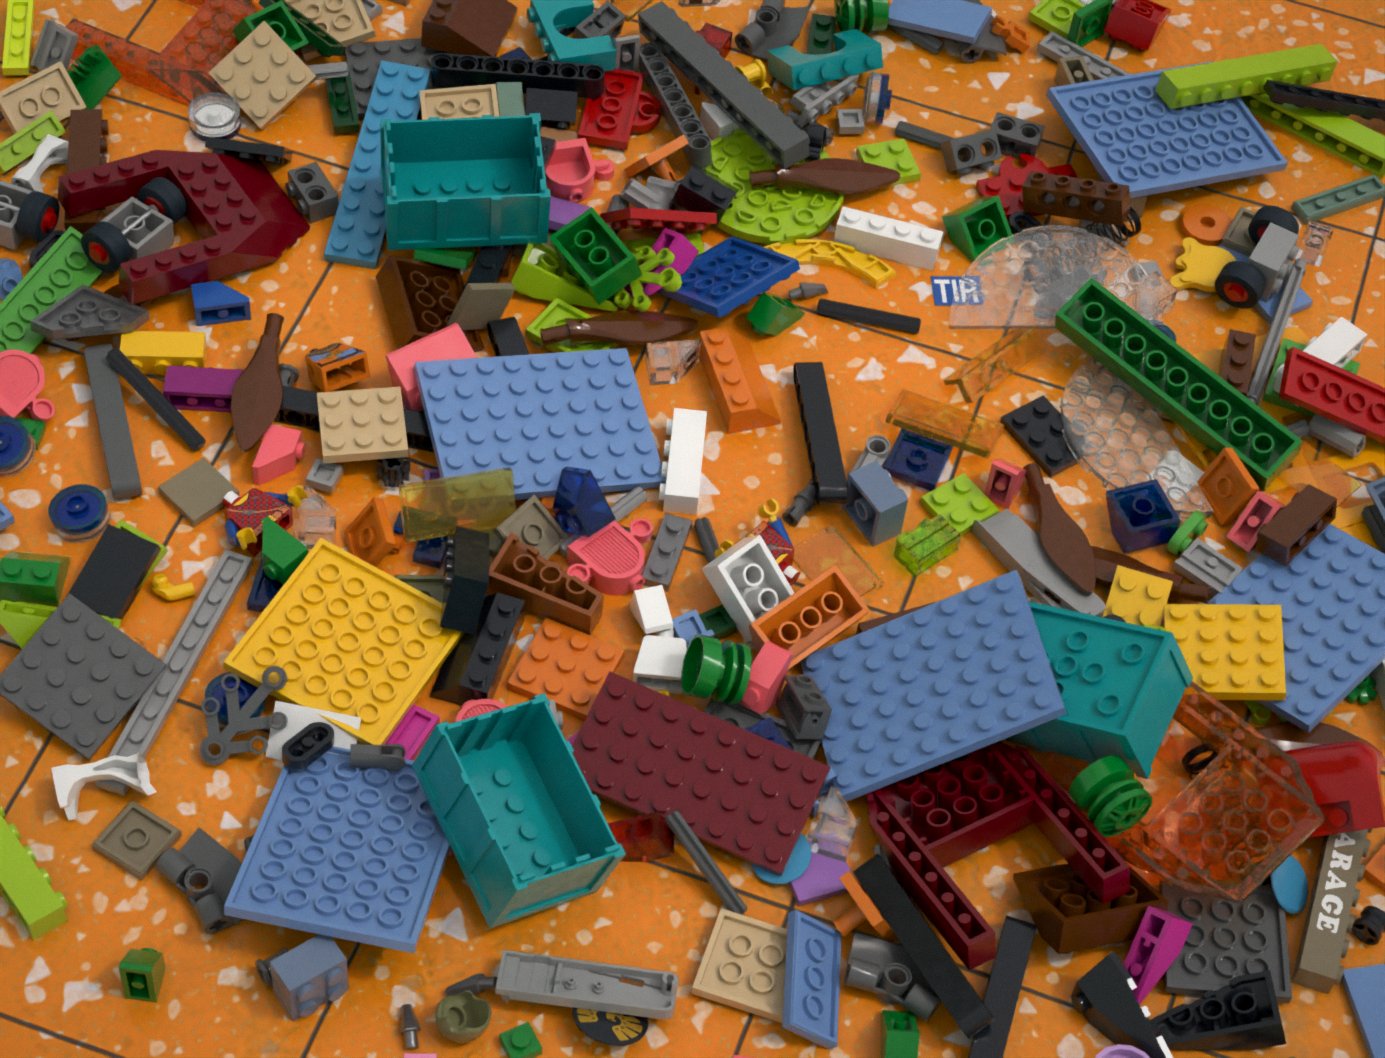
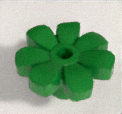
(1363, 692)

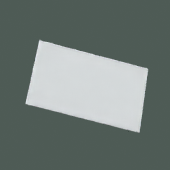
(298, 719)

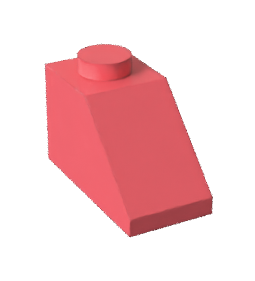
(277, 453)
(1004, 482)
(1258, 512)
(766, 678)

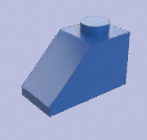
(218, 304)

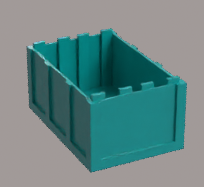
(464, 182)
(1115, 685)
(517, 810)

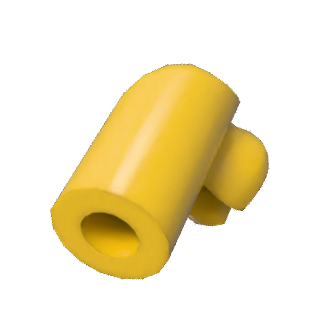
(169, 591)

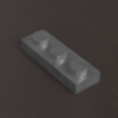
(666, 551)

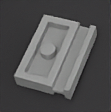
(54, 45)
(1207, 567)

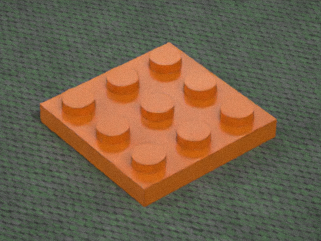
(565, 667)

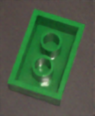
(595, 255)

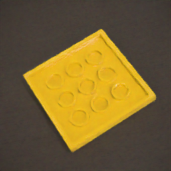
(1231, 648)

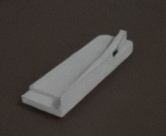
(1020, 550)
(586, 985)

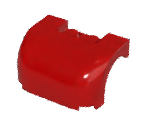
(1344, 785)

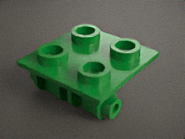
(93, 76)

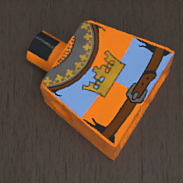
(336, 366)

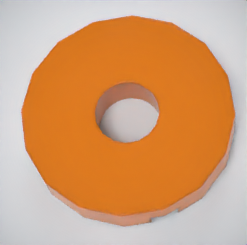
(1205, 214)

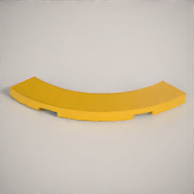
(838, 256)

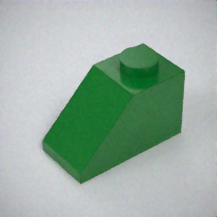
(773, 314)
(280, 551)
(142, 974)
(899, 1035)

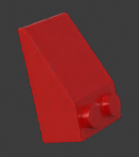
(1136, 22)

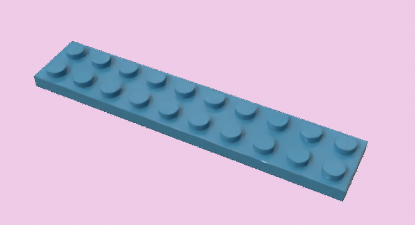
(360, 216)

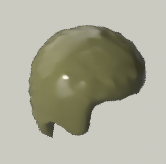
(462, 1016)

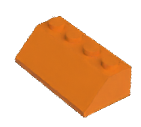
(736, 381)
(810, 616)

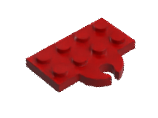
(619, 111)
(1010, 181)
(658, 219)

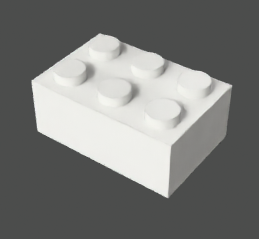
(747, 582)

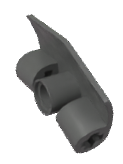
(772, 28)
(986, 41)
(207, 864)
(891, 974)

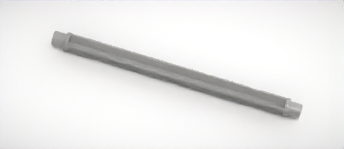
(1276, 331)

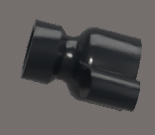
(817, 138)

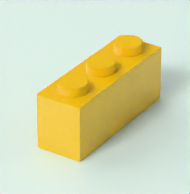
(158, 349)

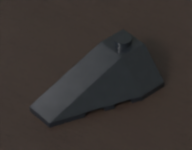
(1111, 1007)
(1231, 1018)

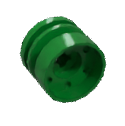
(857, 14)
(716, 669)
(1110, 795)

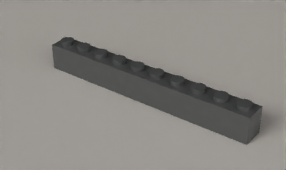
(724, 85)

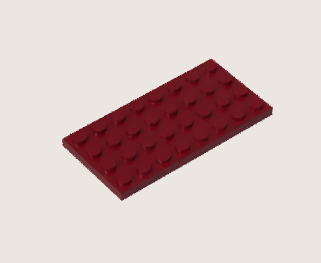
(721, 778)

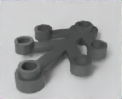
(240, 719)

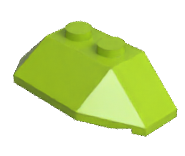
(25, 619)

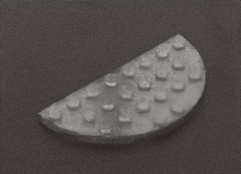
(1038, 271)
(1124, 438)

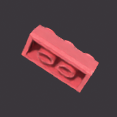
(441, 345)

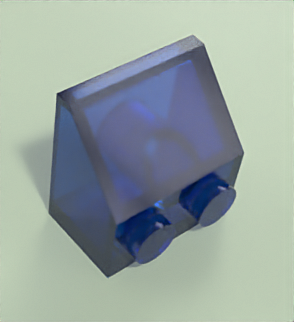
(580, 503)
(1141, 516)

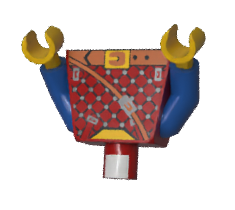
(247, 513)
(775, 539)

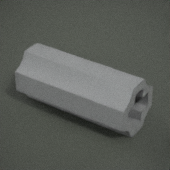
(1337, 435)

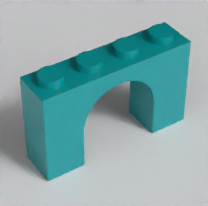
(553, 15)
(852, 55)

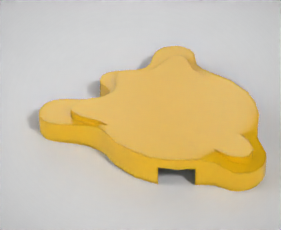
(1200, 266)

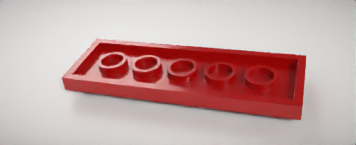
(1334, 393)

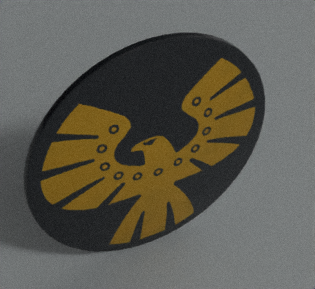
(610, 1027)

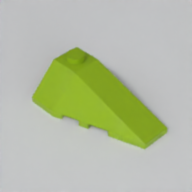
(546, 277)

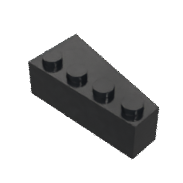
(465, 579)

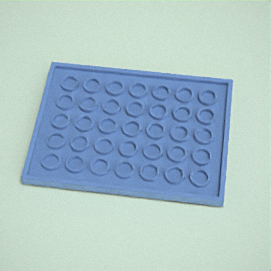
(1161, 149)
(540, 418)
(1329, 619)
(934, 686)
(344, 854)

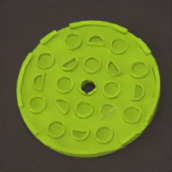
(767, 213)

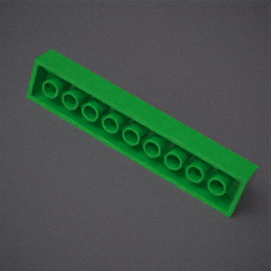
(1176, 382)

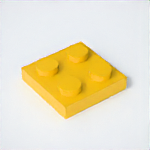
(1137, 597)

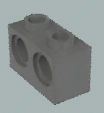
(602, 22)
(1017, 135)
(970, 148)
(312, 192)

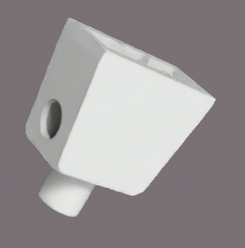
(661, 662)

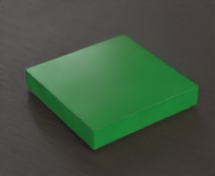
(1089, 22)
(452, 257)

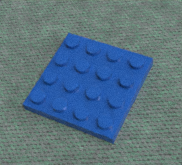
(731, 276)

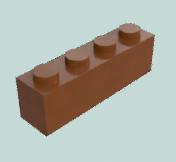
(544, 587)

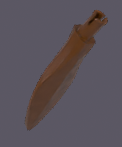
(828, 176)
(620, 327)
(259, 388)
(1059, 534)
(1107, 561)
(1289, 736)

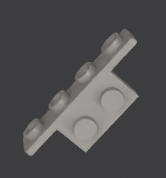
(820, 98)

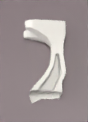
(50, 151)
(71, 778)

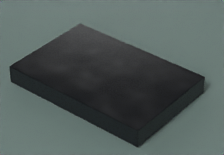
(114, 572)

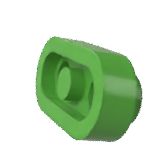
(1192, 527)

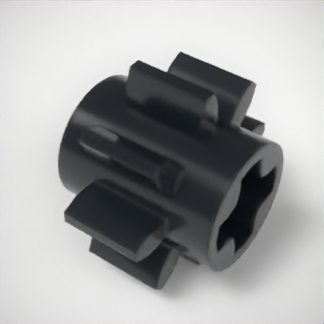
(393, 471)

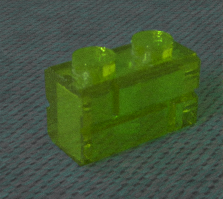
(926, 544)

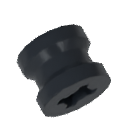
(1370, 925)

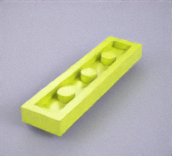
(18, 37)

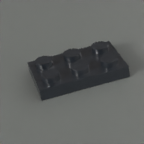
(248, 150)
(1040, 434)

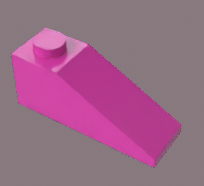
(683, 252)
(1155, 948)

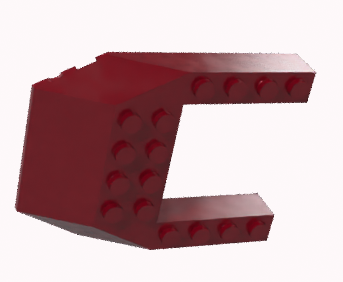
(229, 203)
(968, 806)

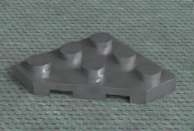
(88, 314)

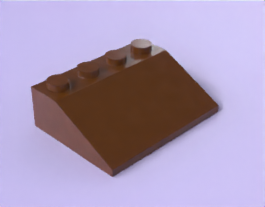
(467, 26)
(420, 299)
(1074, 917)

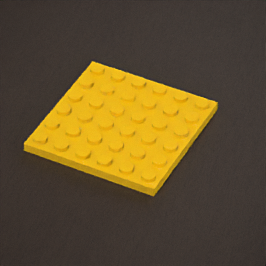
(347, 642)

